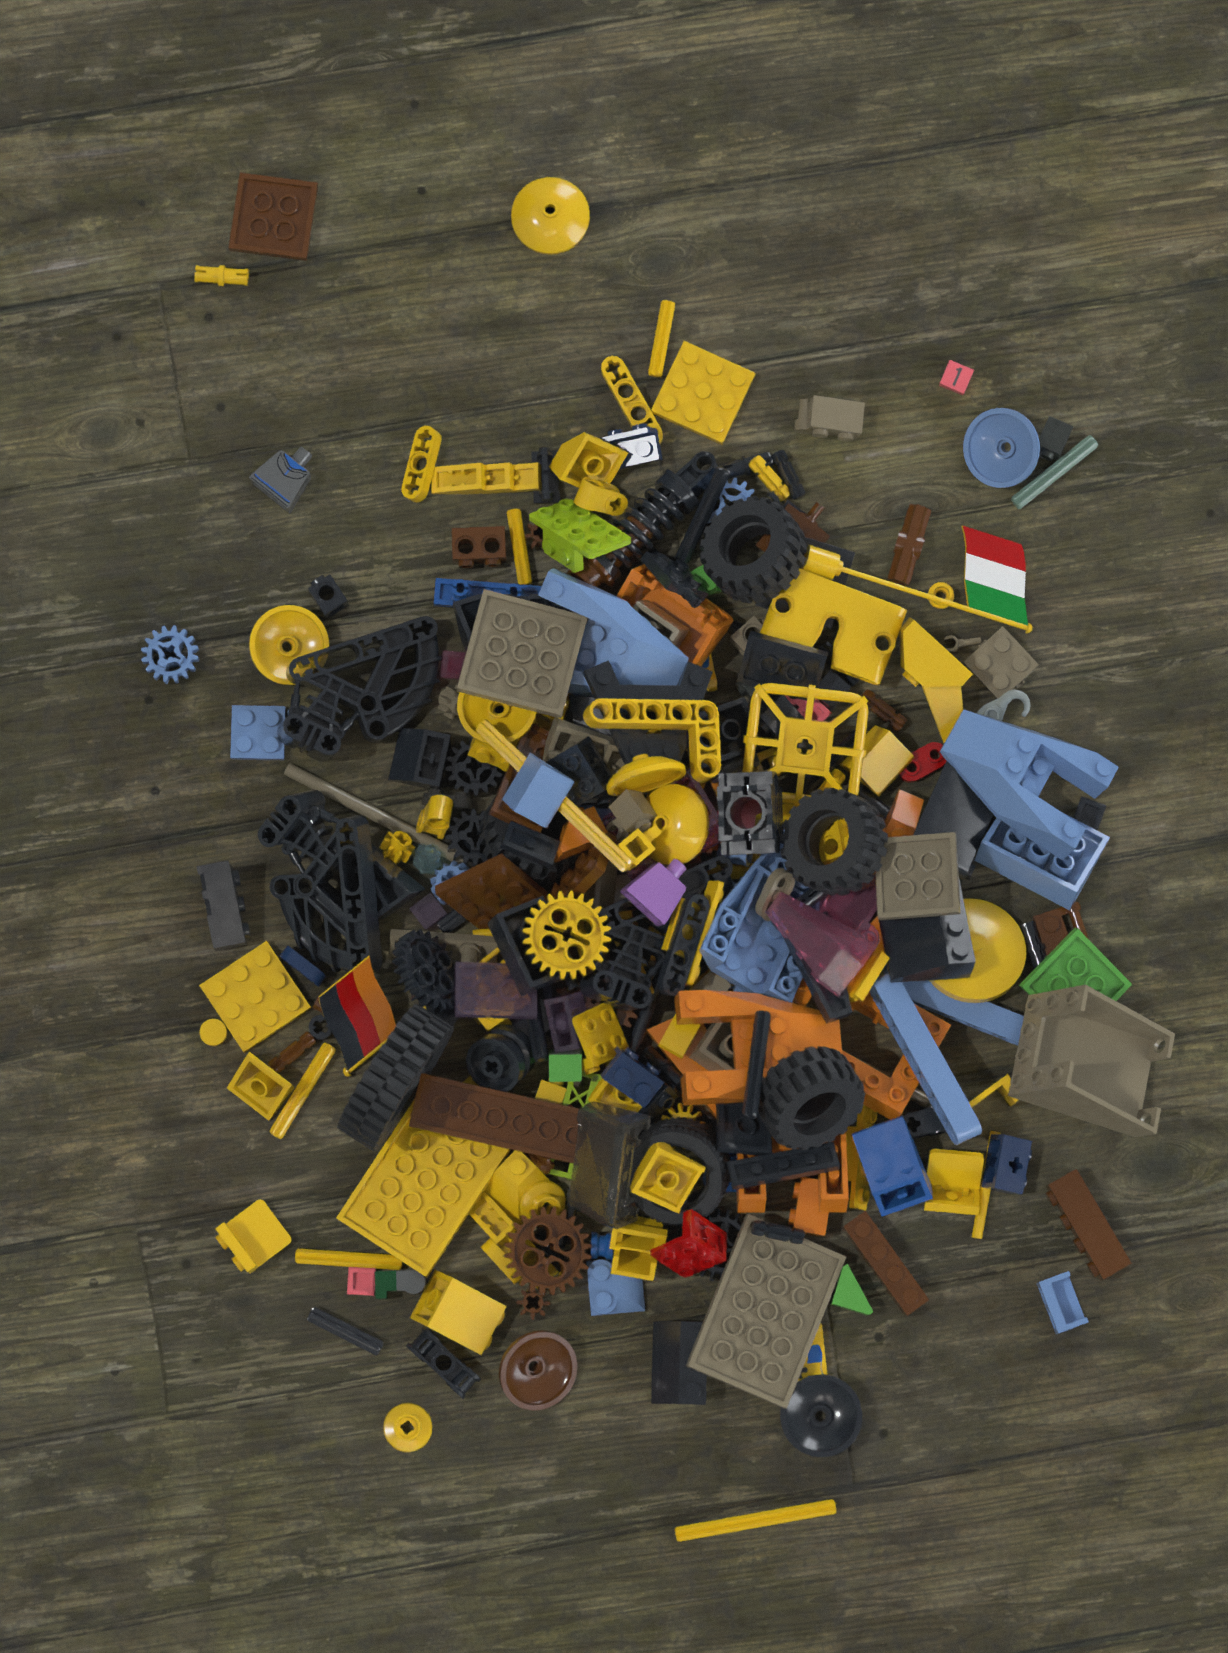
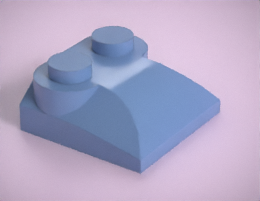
(613, 1292)

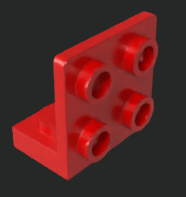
(696, 1250)

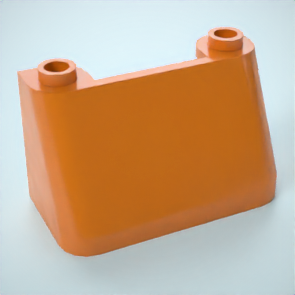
(706, 622)

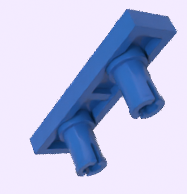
(452, 590)

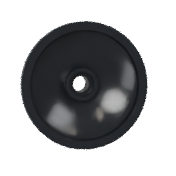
(841, 1421)

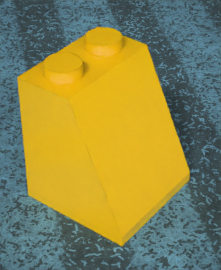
(458, 1312)

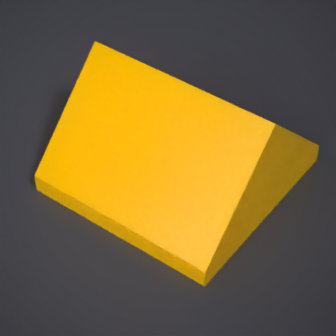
(883, 761)
(260, 1086)

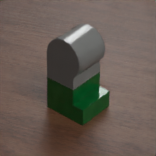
(397, 1281)

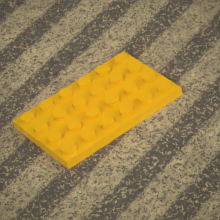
(420, 1192)

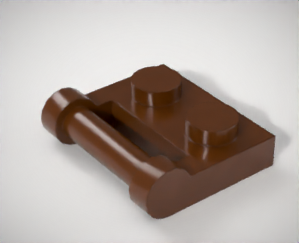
(1052, 928)

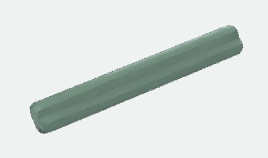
(1054, 472)

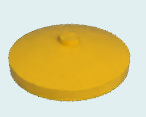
(997, 951)

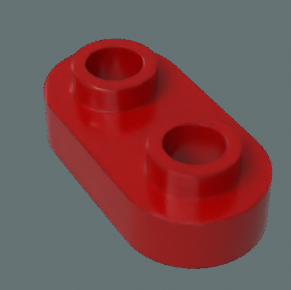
(924, 763)

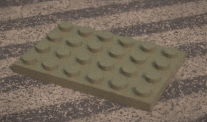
(765, 1314)

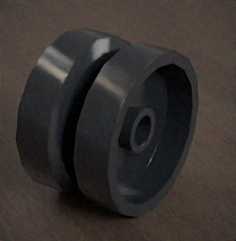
(500, 1058)

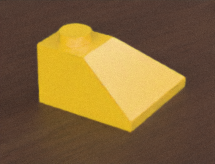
(587, 458)
(511, 1182)

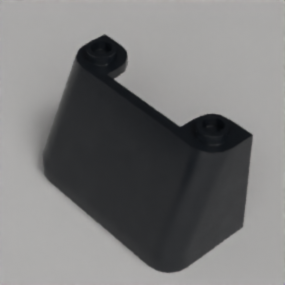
(957, 810)

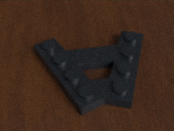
(632, 742)

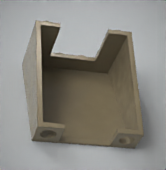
(1088, 1059)

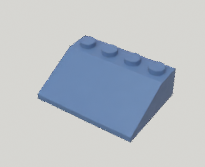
(1038, 869)

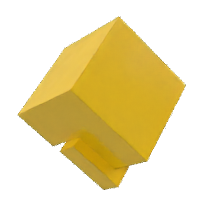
(633, 1248)

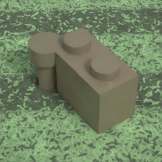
(830, 417)

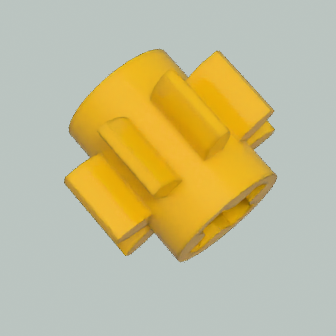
(397, 846)

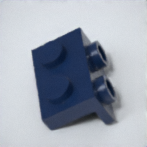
(632, 1076)

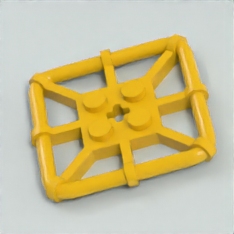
(817, 733)

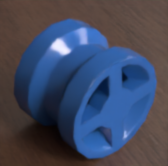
(601, 1245)

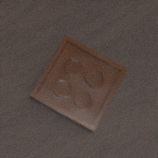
(273, 216)
(489, 890)

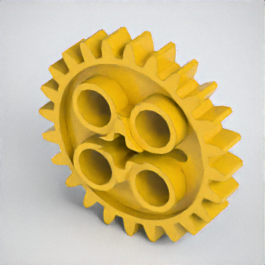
(575, 911)

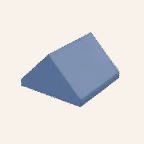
(537, 791)

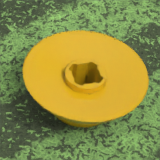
(540, 1193)
(418, 1418)

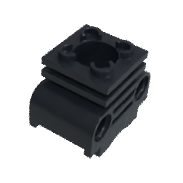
(732, 795)

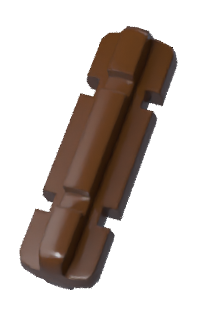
(884, 711)
(292, 1052)
(542, 1163)

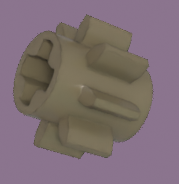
(448, 702)

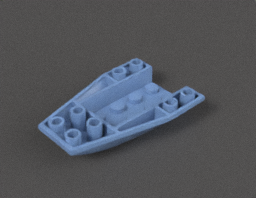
(746, 946)

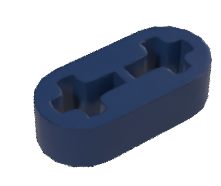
(303, 966)

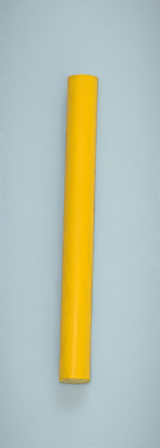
(984, 1195)

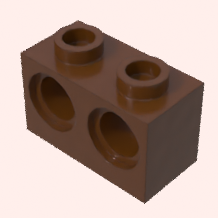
(479, 538)

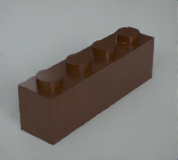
(1088, 1225)
(885, 1263)

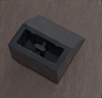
(420, 758)

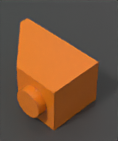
(903, 815)
(573, 840)

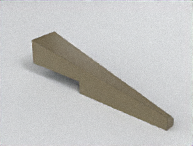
(566, 734)

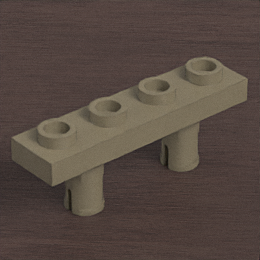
(464, 946)

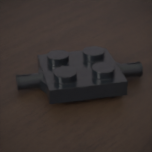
(675, 577)

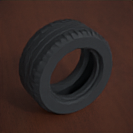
(703, 1143)

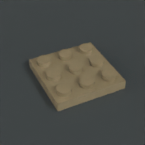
(919, 877)

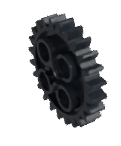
(426, 970)

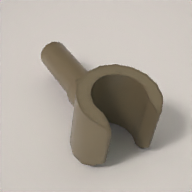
(961, 642)

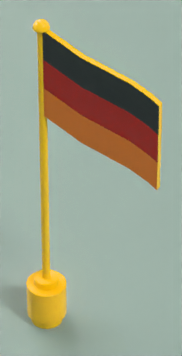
(360, 1013)

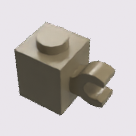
(631, 813)

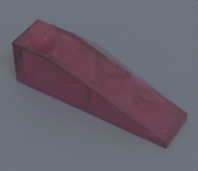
(824, 943)

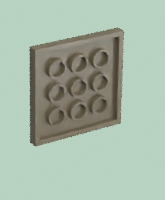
(522, 653)

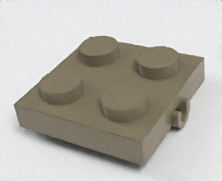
(1001, 663)

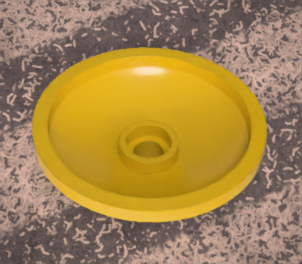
(555, 231)
(291, 625)
(511, 723)
(645, 774)
(684, 826)

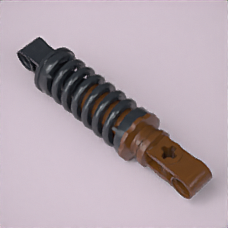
(649, 513)

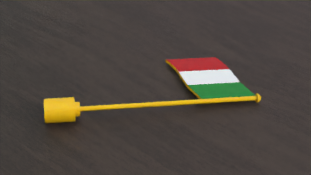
(991, 577)

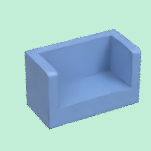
(1061, 1302)

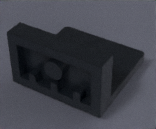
(585, 767)

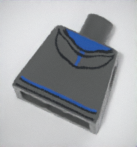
(283, 478)

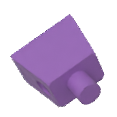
(657, 891)

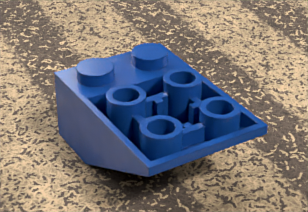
(892, 1166)

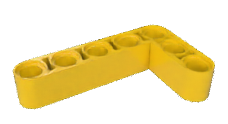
(666, 721)

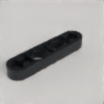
(678, 942)

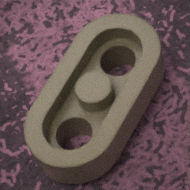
(778, 881)

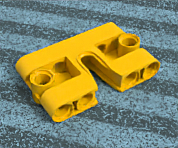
(860, 621)

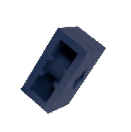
(1007, 1164)

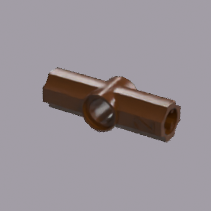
(909, 544)

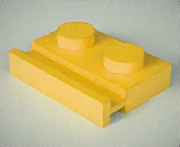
(867, 975)

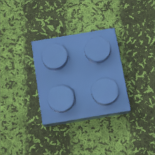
(256, 732)

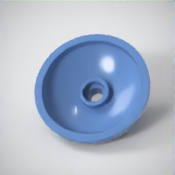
(986, 450)

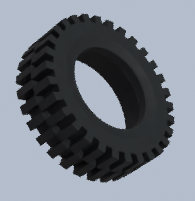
(394, 1077)

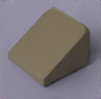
(712, 982)

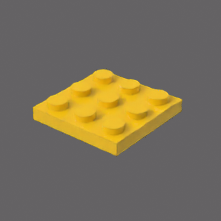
(703, 392)
(255, 996)

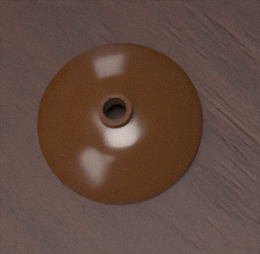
(548, 1378)

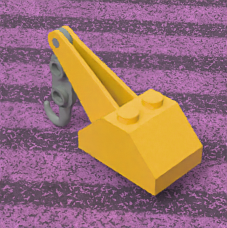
(941, 678)

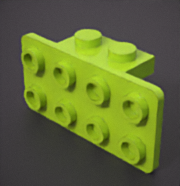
(576, 533)

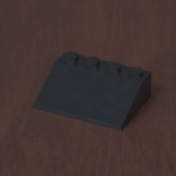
(928, 947)

